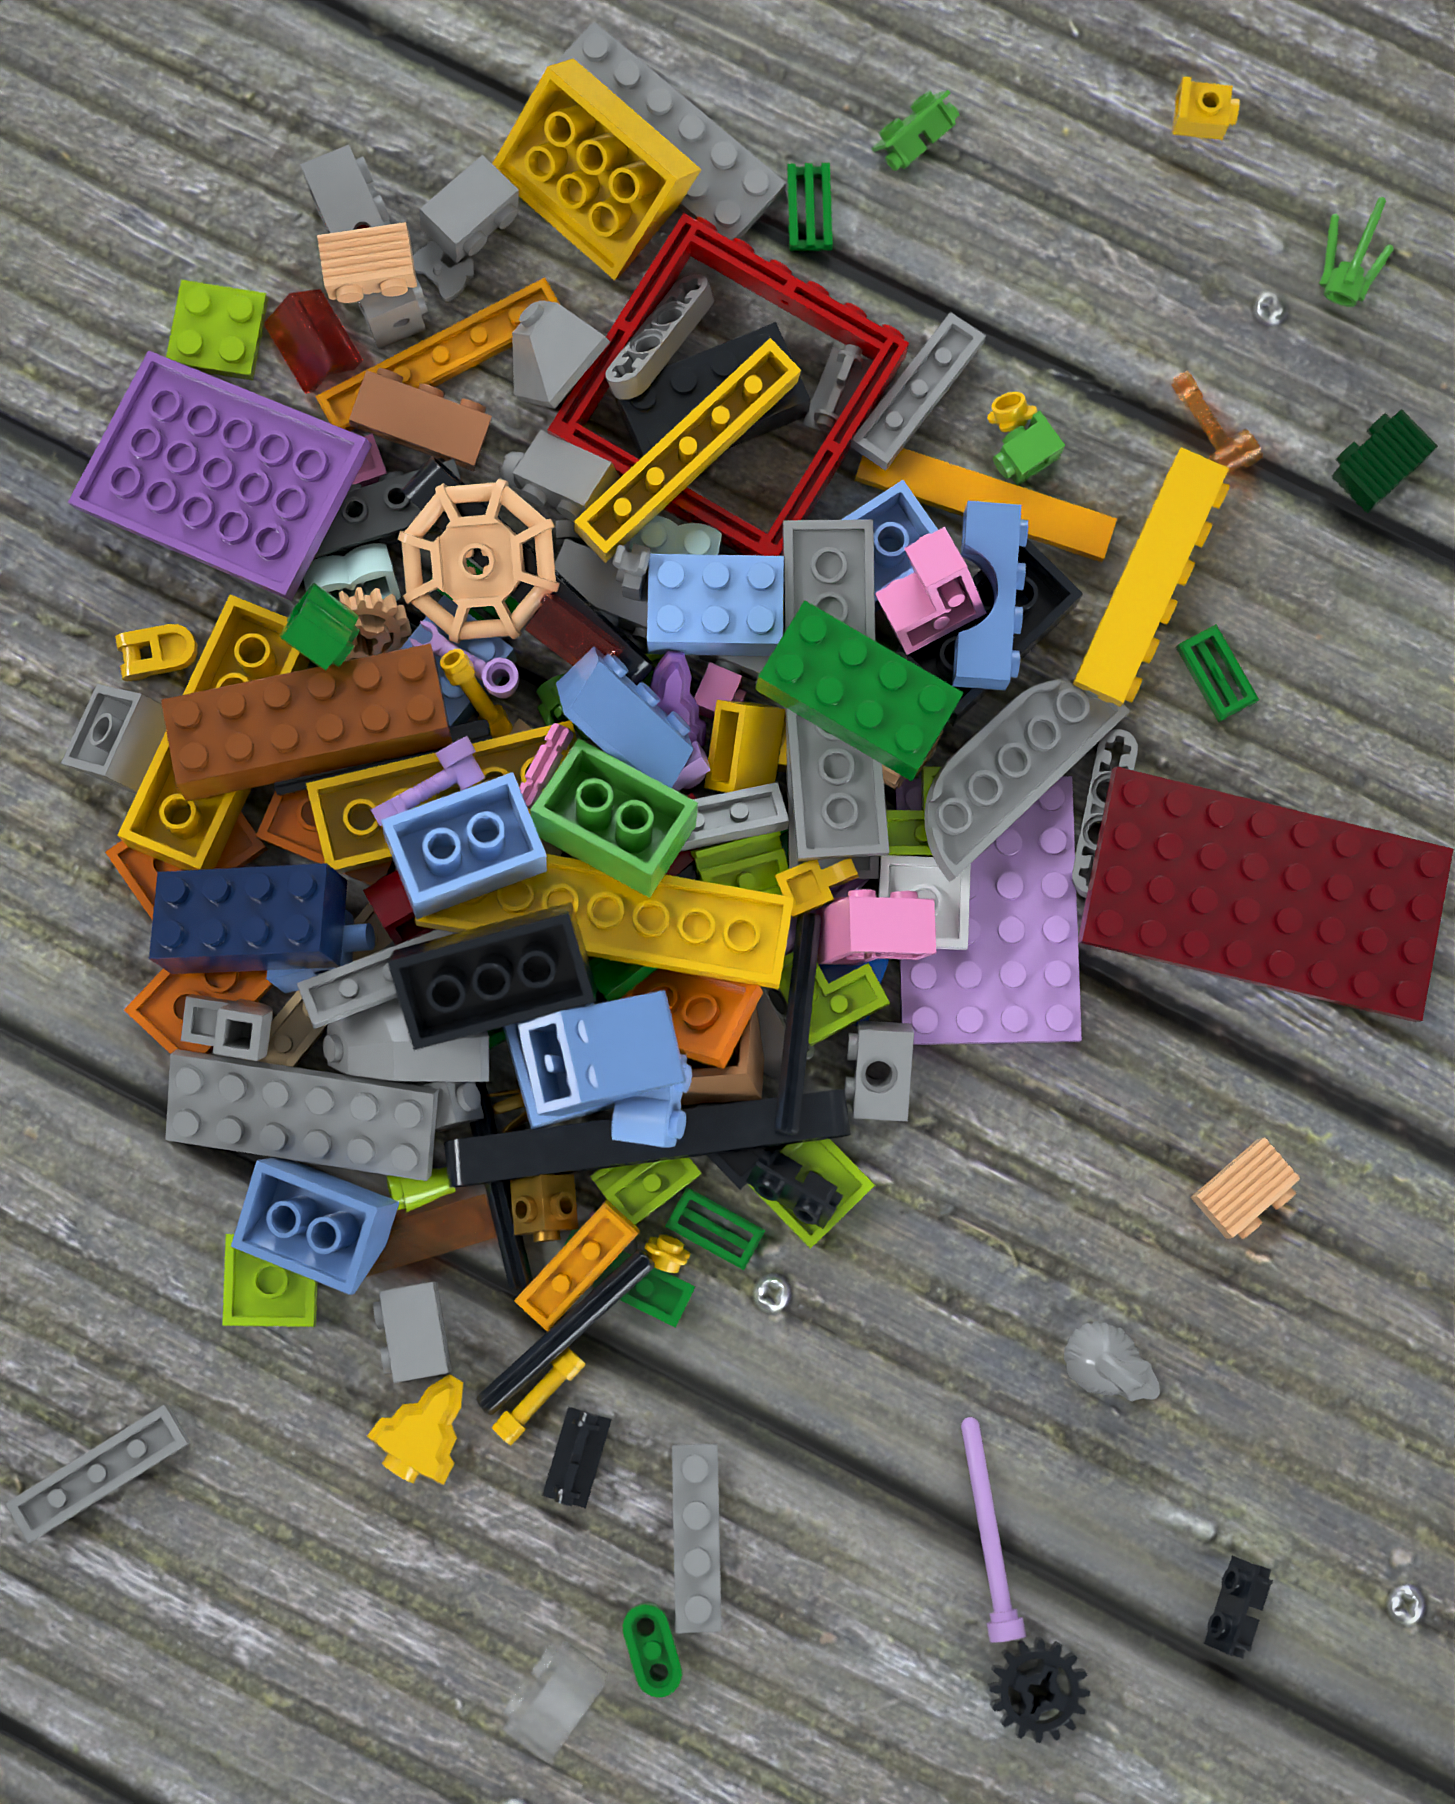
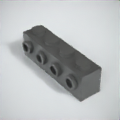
(374, 514)

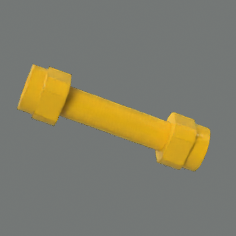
(461, 672)
(512, 1424)

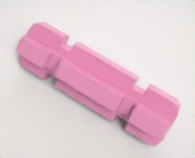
(545, 763)

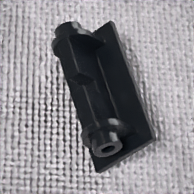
(810, 1201)
(576, 1457)
(1229, 1626)

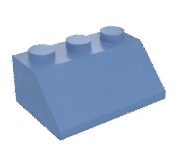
(624, 717)
(313, 1223)

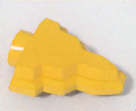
(422, 1433)

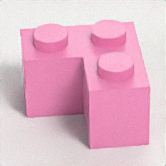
(934, 597)
(875, 927)

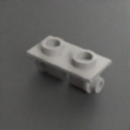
(837, 384)

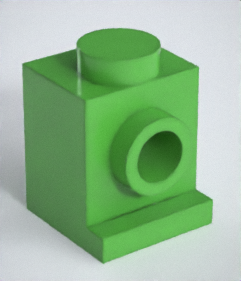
(1028, 450)

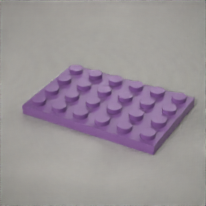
(220, 474)

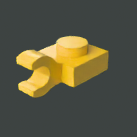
(812, 885)

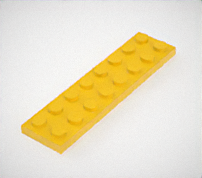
(679, 928)

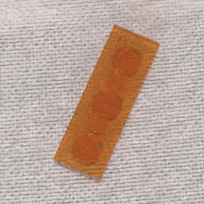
(436, 1233)

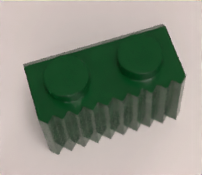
(1384, 460)

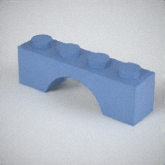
(992, 542)

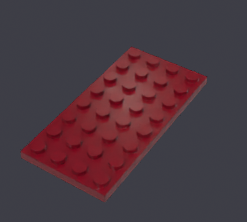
(1266, 895)

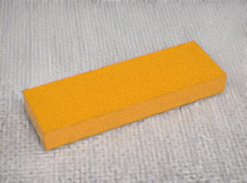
(577, 1265)

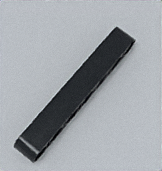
(422, 489)

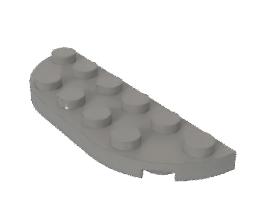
(1010, 768)

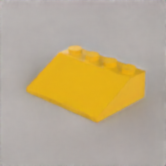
(594, 167)

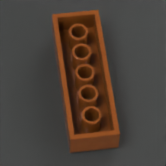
(306, 722)

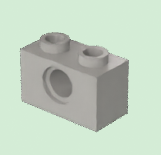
(887, 1096)

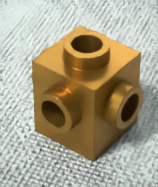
(544, 1206)

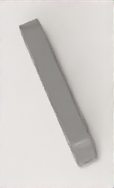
(635, 365)
(1094, 806)

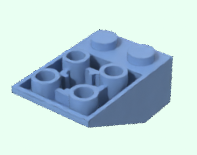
(601, 1053)

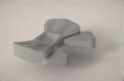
(449, 281)

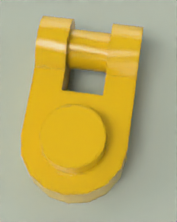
(171, 648)

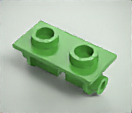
(902, 138)

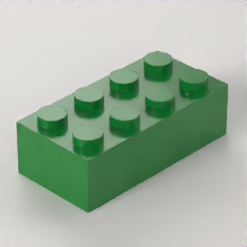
(858, 690)

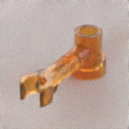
(1230, 451)

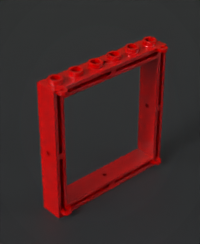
(776, 284)

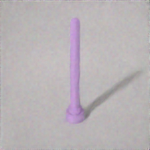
(1004, 1623)

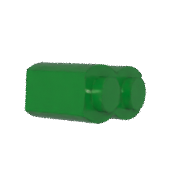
(321, 628)

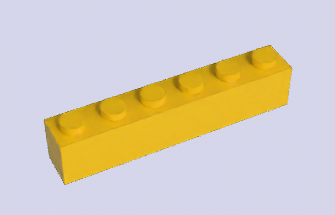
(687, 450)
(1150, 577)

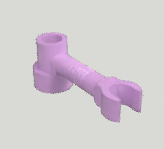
(484, 671)
(459, 769)

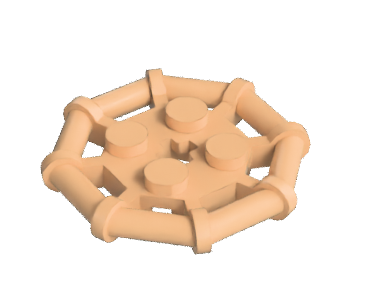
(458, 543)

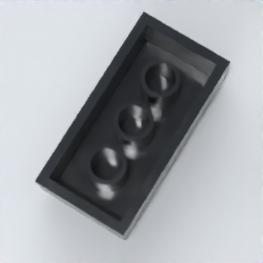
(689, 381)
(1045, 602)
(492, 976)

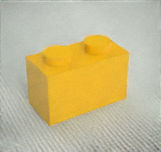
(744, 745)

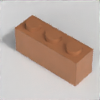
(420, 418)

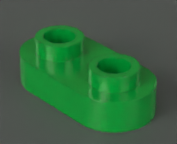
(651, 1649)

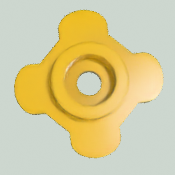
(1010, 411)
(667, 1253)

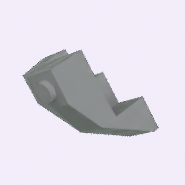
(379, 1047)

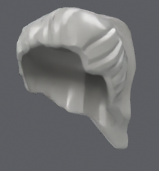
(1108, 1363)

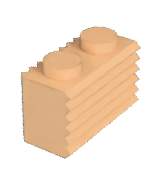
(367, 262)
(1246, 1189)

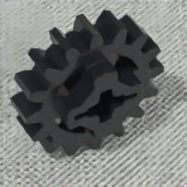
(1030, 1709)

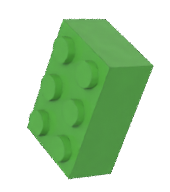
(614, 817)

